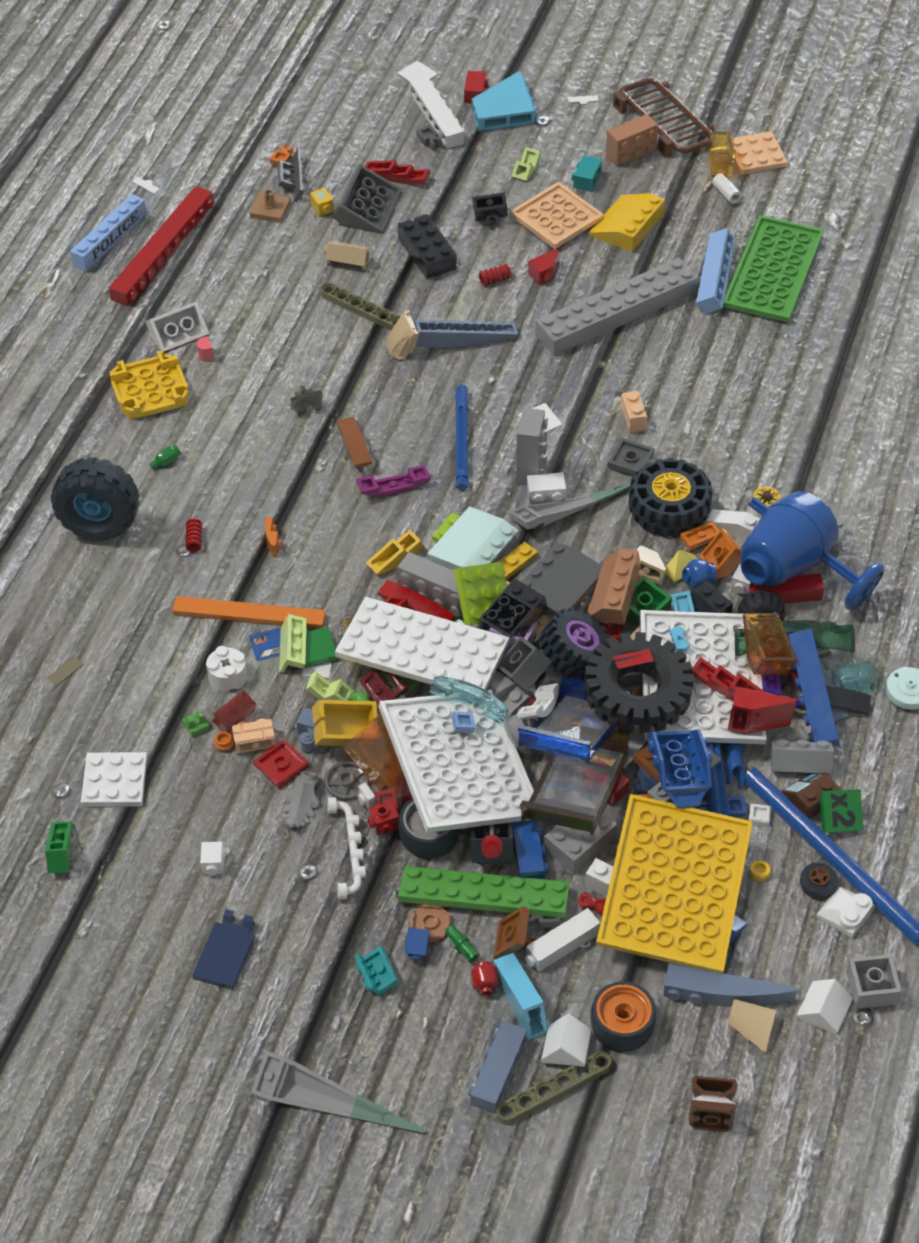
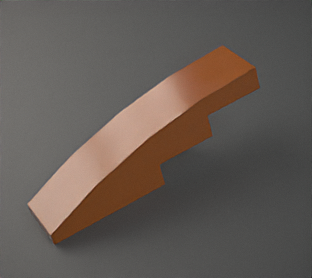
(354, 442)

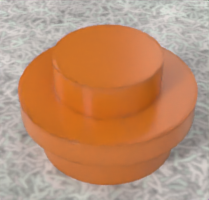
(223, 741)

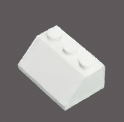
(177, 327)

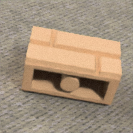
(633, 412)
(253, 735)

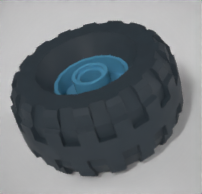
(95, 499)

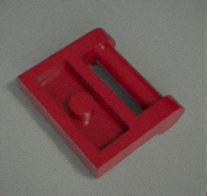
(379, 689)

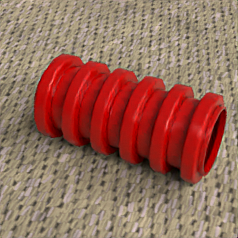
(492, 275)
(193, 535)

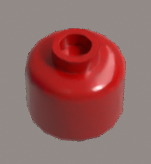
(485, 978)

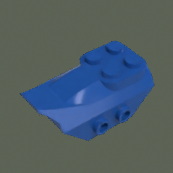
(682, 765)

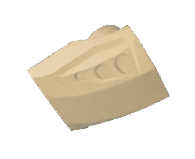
(402, 337)

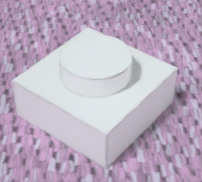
(366, 796)

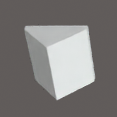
(825, 1005)
(567, 1042)

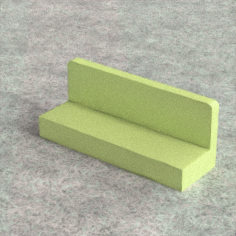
(292, 642)

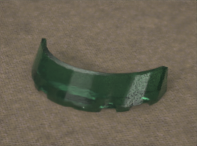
(825, 634)

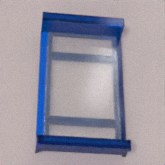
(571, 726)

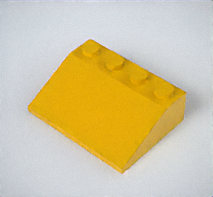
(629, 220)

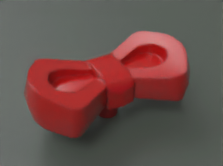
(586, 900)

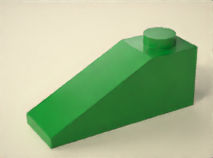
(59, 847)

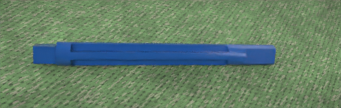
(461, 409)

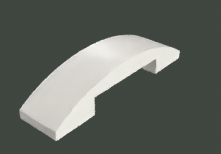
(545, 701)

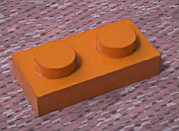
(699, 536)

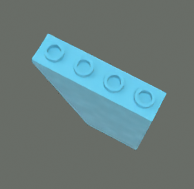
(504, 105)

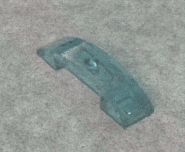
(471, 694)

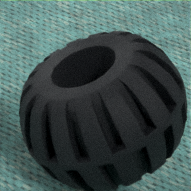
(762, 602)

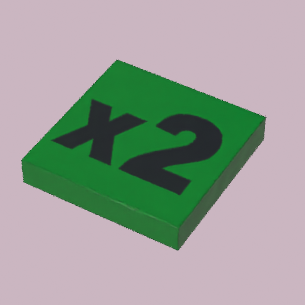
(841, 810)

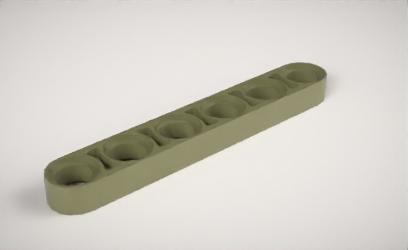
(360, 309)
(552, 1085)

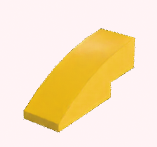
(394, 552)

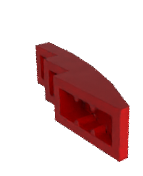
(398, 173)
(415, 600)
(721, 679)

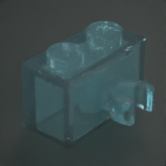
(856, 677)

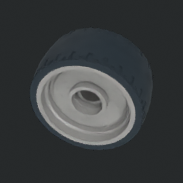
(418, 841)

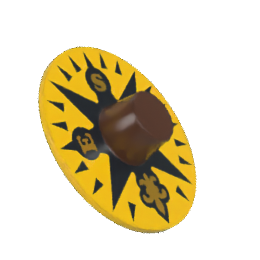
(767, 495)

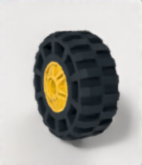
(670, 497)

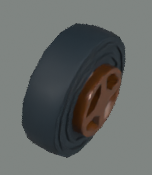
(822, 873)

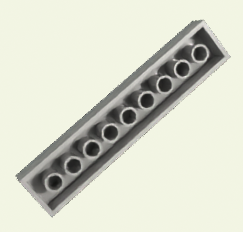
(616, 306)

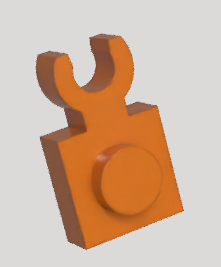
(284, 154)

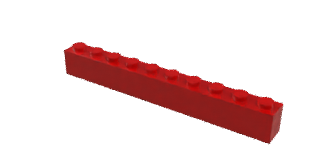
(161, 246)

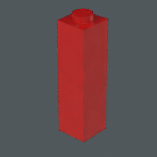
(798, 589)

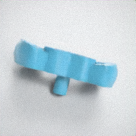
(679, 639)

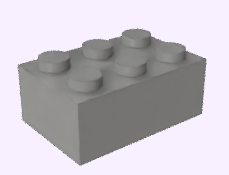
(577, 847)

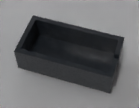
(427, 246)

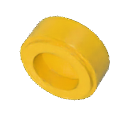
(759, 870)

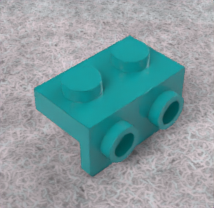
(377, 971)

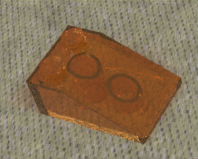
(767, 644)

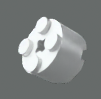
(226, 669)

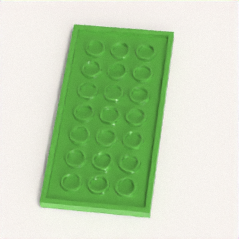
(773, 268)

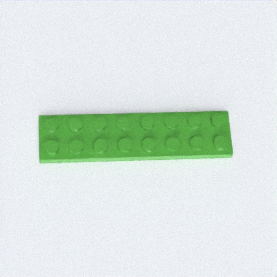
(483, 891)

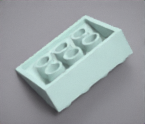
(473, 540)

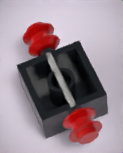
(492, 843)

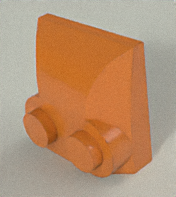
(722, 553)

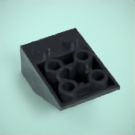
(515, 609)

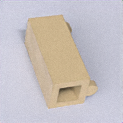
(347, 253)

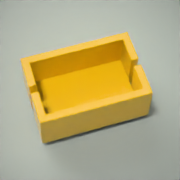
(341, 720)

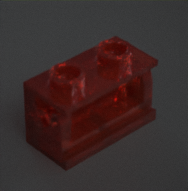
(234, 711)

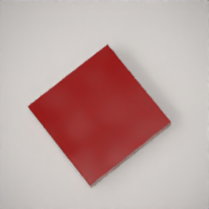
(281, 764)

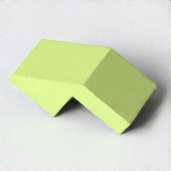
(528, 164)
(325, 690)

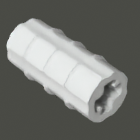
(727, 189)

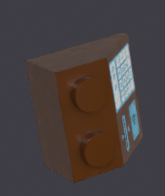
(806, 792)

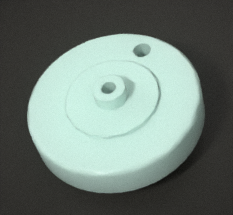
(903, 688)

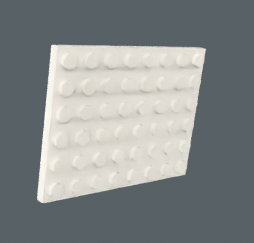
(713, 640)
(452, 774)

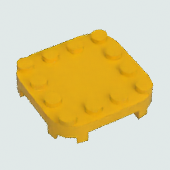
(149, 386)

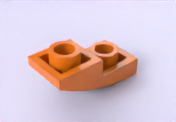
(273, 542)

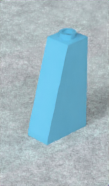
(522, 996)

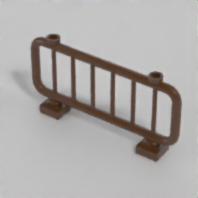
(665, 141)

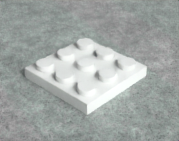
(114, 779)

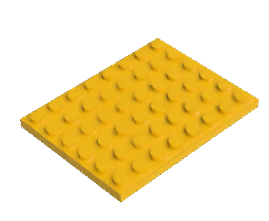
(675, 884)

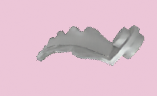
(301, 800)

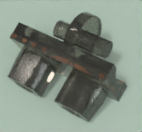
(304, 398)

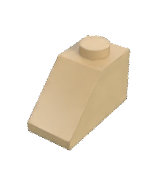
(651, 565)

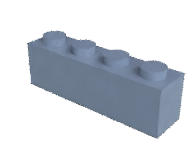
(498, 1067)

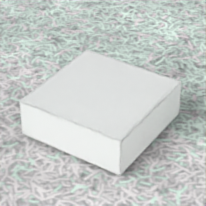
(760, 814)

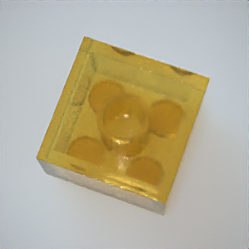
(721, 153)

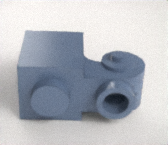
(306, 730)

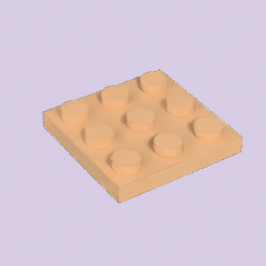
(758, 153)

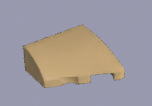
(752, 1023)

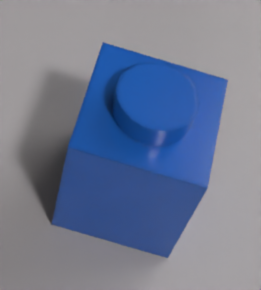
(417, 943)

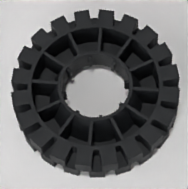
(668, 669)

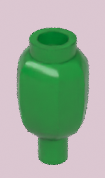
(165, 457)

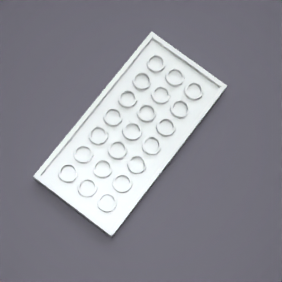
(420, 645)

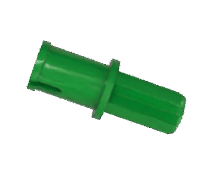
(462, 943)

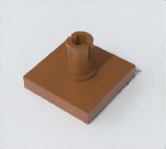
(512, 933)

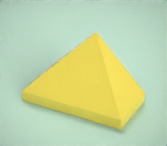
(676, 565)

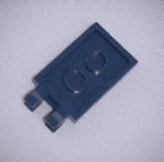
(225, 951)

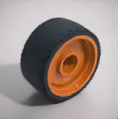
(618, 1002)

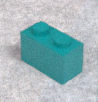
(587, 173)

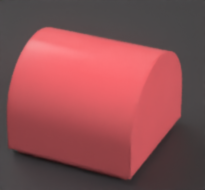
(205, 349)

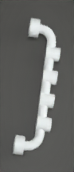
(356, 854)

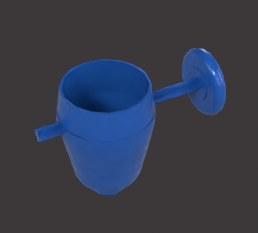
(795, 538)

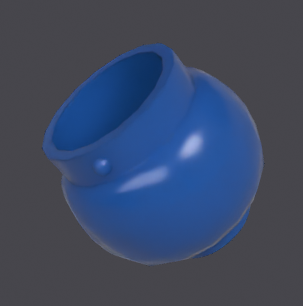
(698, 572)

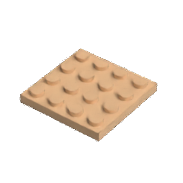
(556, 215)

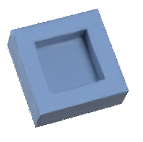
(463, 722)

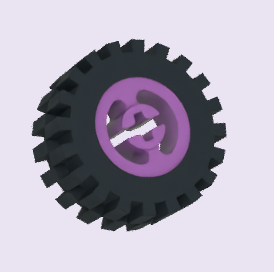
(570, 640)

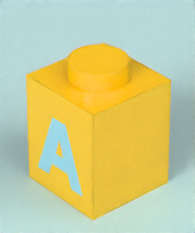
(322, 202)

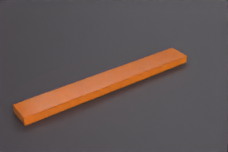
(245, 611)

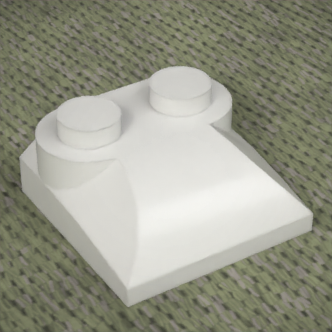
(846, 911)

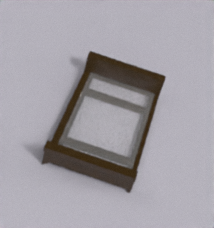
(577, 791)

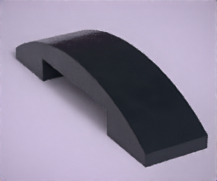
(842, 698)

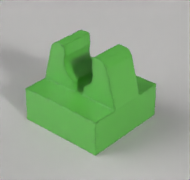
(195, 724)

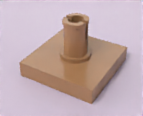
(270, 206)

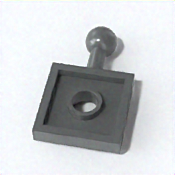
(627, 448)

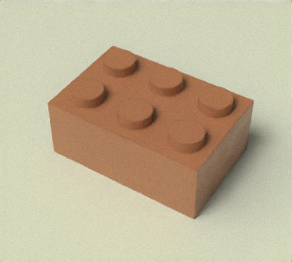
(631, 140)

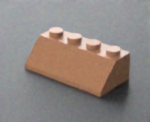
(615, 586)

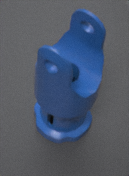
(735, 764)

